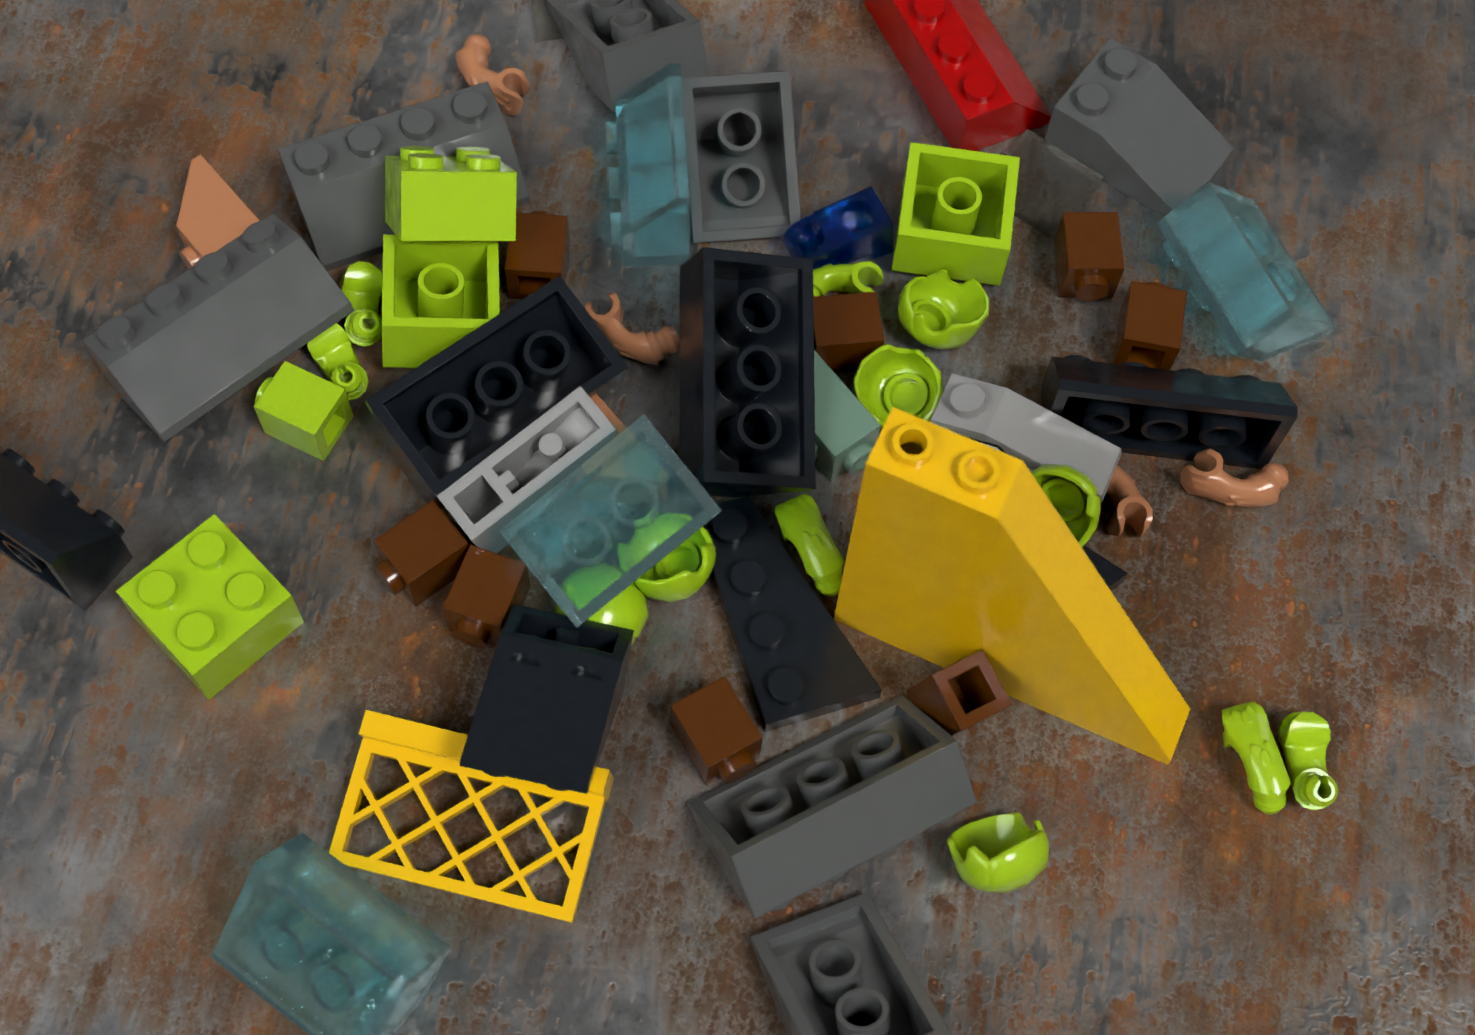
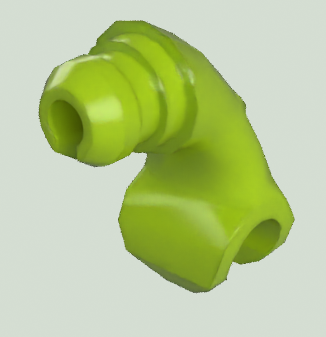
(846, 278)
(363, 288)
(338, 361)
(806, 529)
(1250, 736)
(1304, 746)

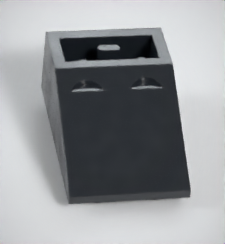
(548, 700)

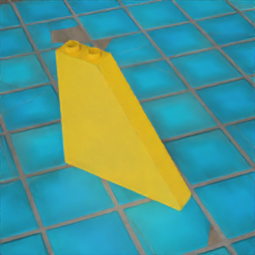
(971, 556)

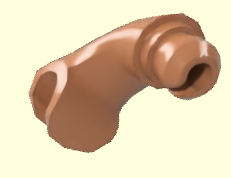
(506, 86)
(640, 346)
(1215, 484)
(1129, 505)

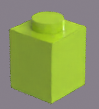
(303, 410)

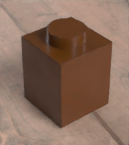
(538, 252)
(1088, 255)
(1150, 325)
(847, 329)
(420, 554)
(484, 596)
(961, 694)
(717, 732)

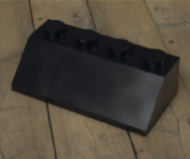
(747, 372)
(493, 386)
(1171, 410)
(54, 536)

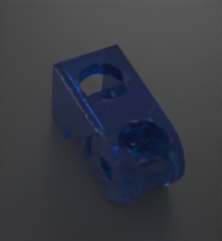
(843, 231)

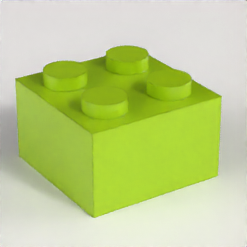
(450, 195)
(956, 213)
(434, 296)
(211, 606)

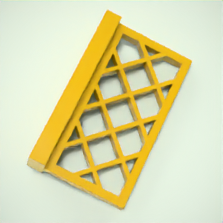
(441, 753)

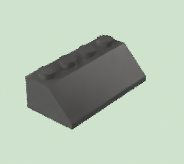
(342, 172)
(217, 326)
(833, 804)

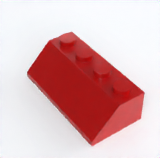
(960, 70)

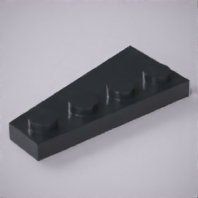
(782, 631)

